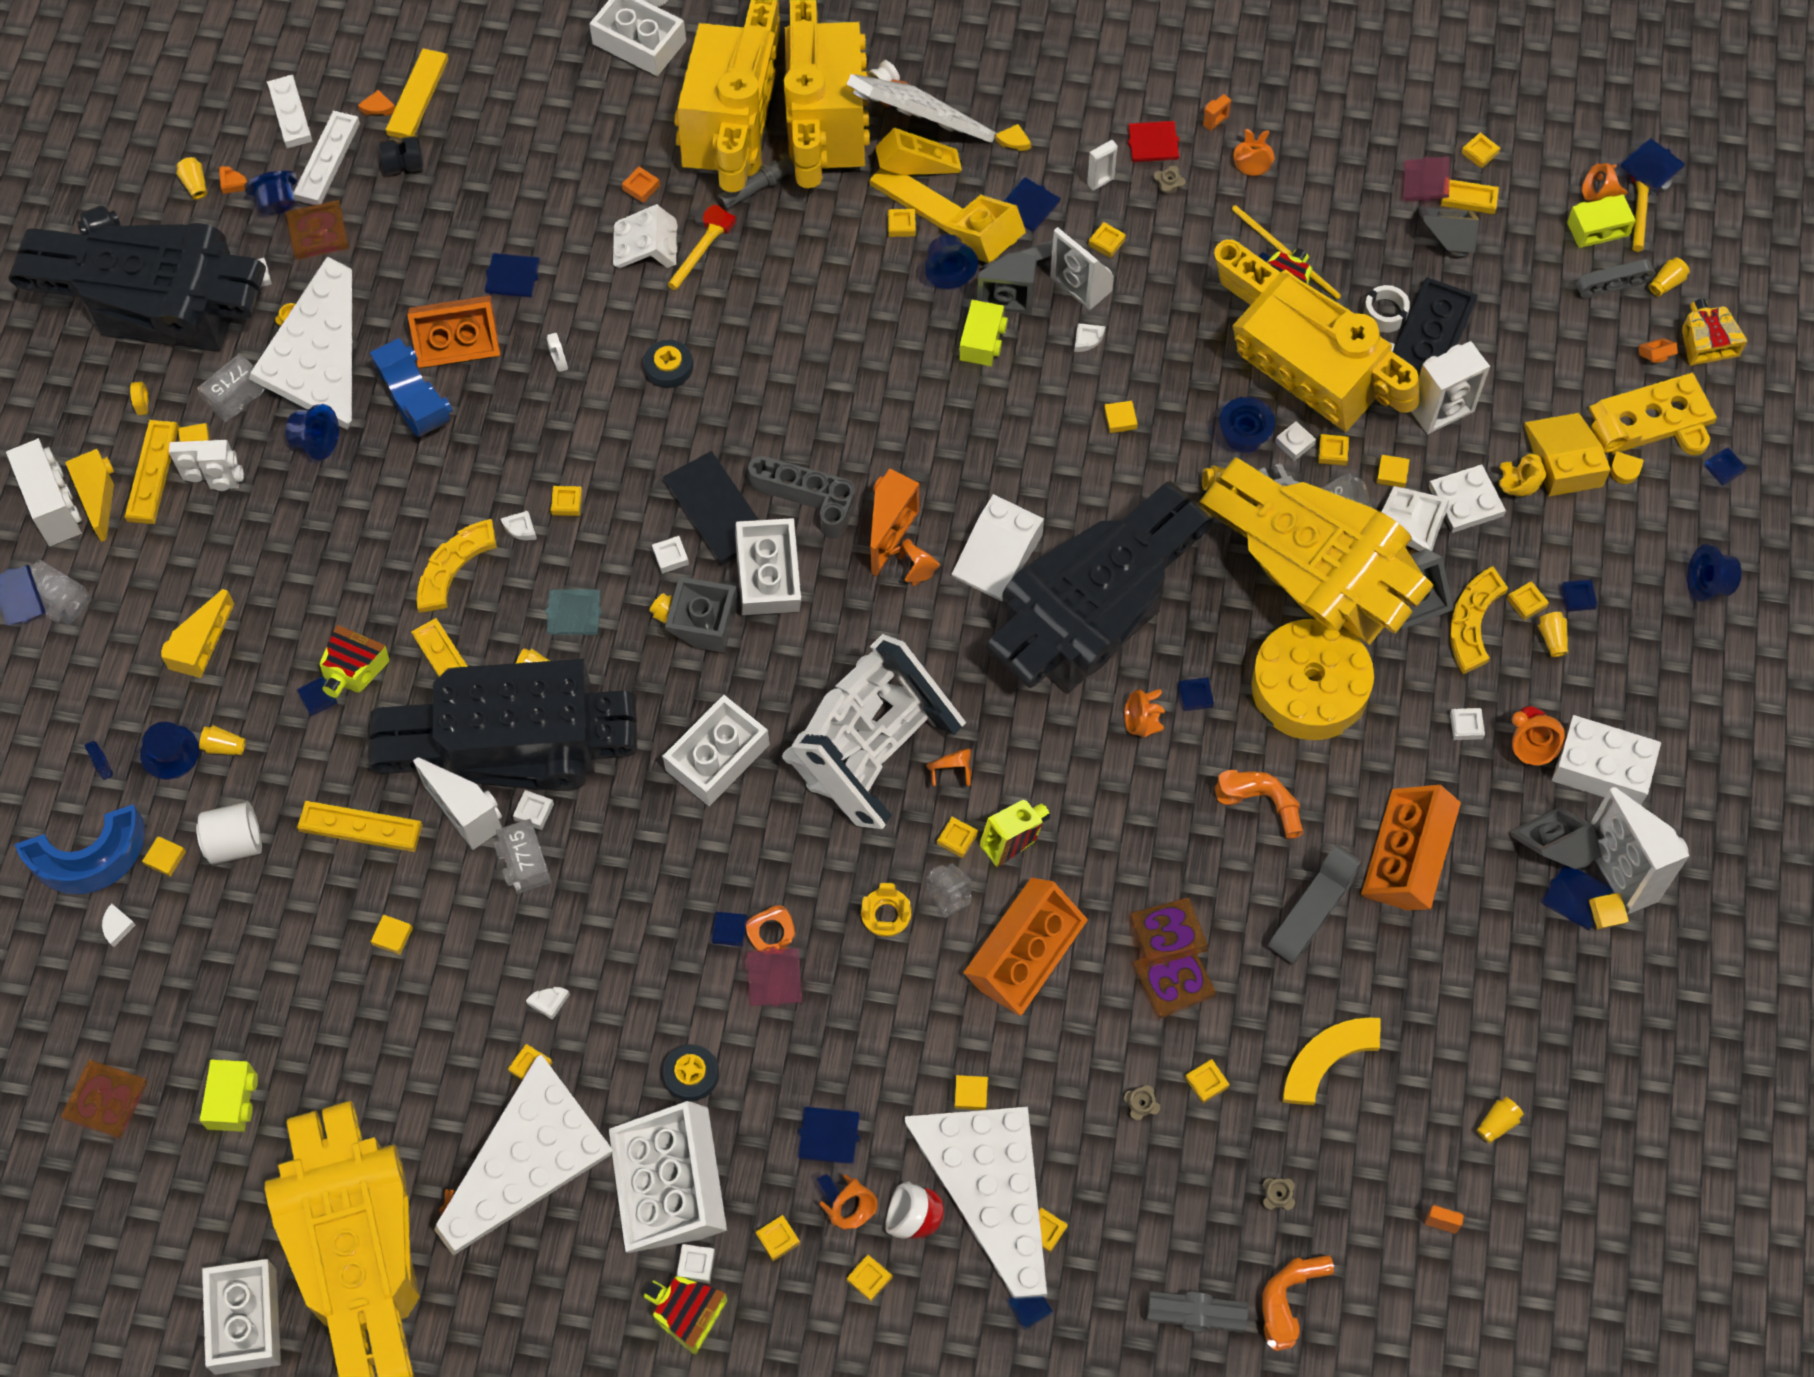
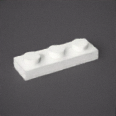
(289, 111)

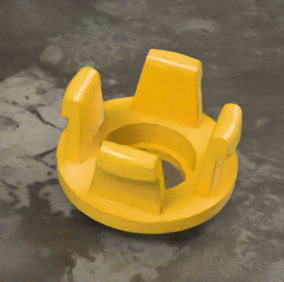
(886, 895)

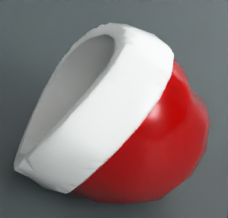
(914, 1212)

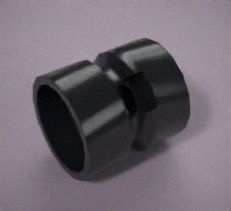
(401, 155)

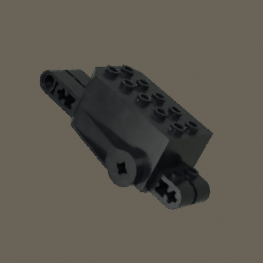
(145, 280)
(1094, 591)
(509, 726)

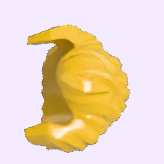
(1523, 479)

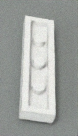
(326, 158)

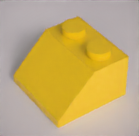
(987, 226)

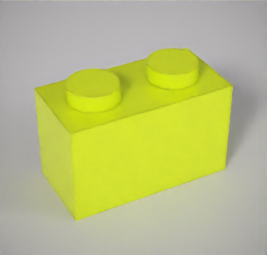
(1601, 221)
(982, 333)
(228, 1095)

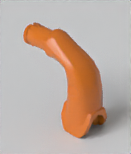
(1236, 786)
(1280, 1327)

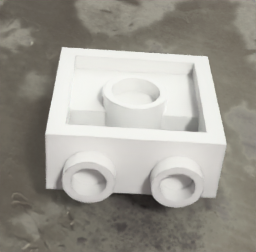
(207, 461)

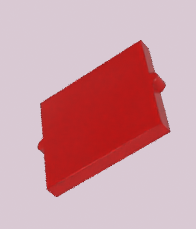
(1153, 141)

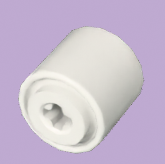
(229, 833)

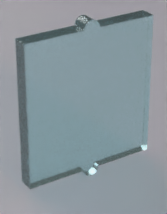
(573, 612)

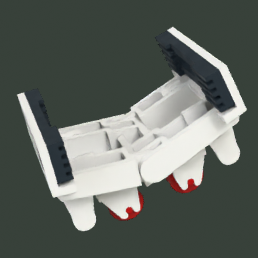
(849, 708)

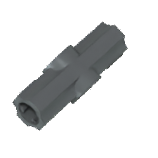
(1197, 1312)

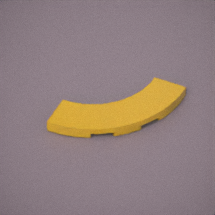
(447, 561)
(1467, 619)
(1324, 1051)

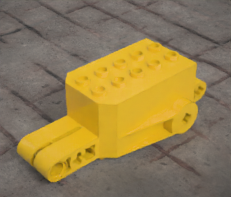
(729, 95)
(821, 109)
(1312, 342)
(1323, 550)
(348, 1238)

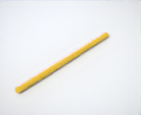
(1282, 248)

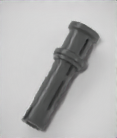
(766, 176)

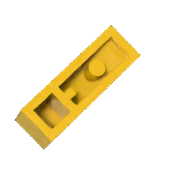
(916, 155)
(94, 487)
(196, 638)

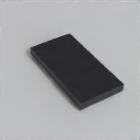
(1434, 322)
(710, 503)

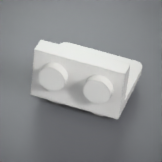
(644, 235)

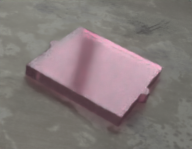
(1427, 178)
(774, 976)

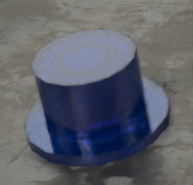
(273, 191)
(950, 262)
(1246, 423)
(313, 431)
(1712, 573)
(169, 750)

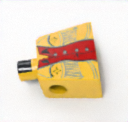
(1711, 334)

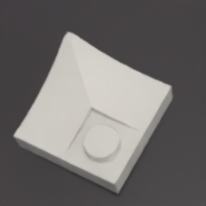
(1418, 514)

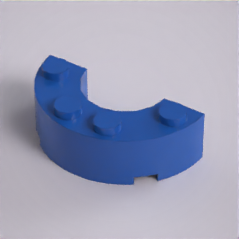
(412, 396)
(94, 866)

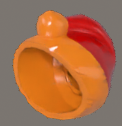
(1537, 736)

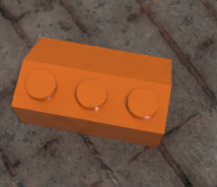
(454, 331)

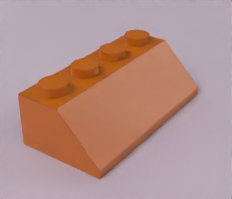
(1411, 847)
(1026, 945)

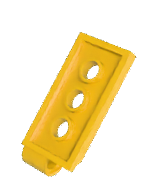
(1633, 404)

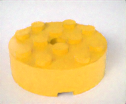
(1304, 706)

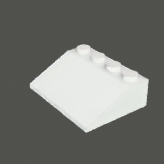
(1636, 850)
(667, 1178)

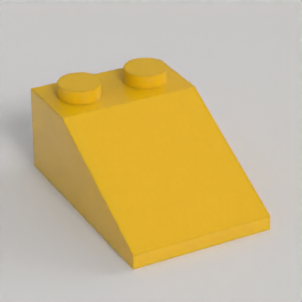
(1569, 454)

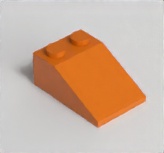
(893, 513)

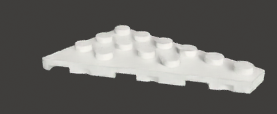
(917, 102)
(313, 347)
(529, 1154)
(990, 1175)

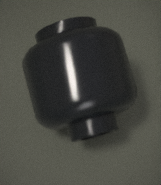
(96, 219)

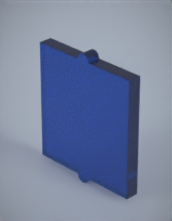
(1652, 165)
(1032, 202)
(512, 275)
(19, 596)
(1571, 895)
(829, 1135)

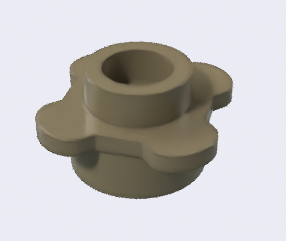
(1169, 186)
(1146, 1094)
(1279, 1185)

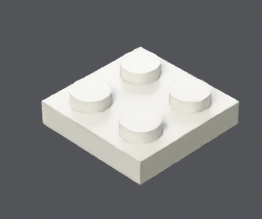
(1470, 498)

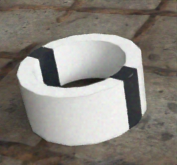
(1392, 293)

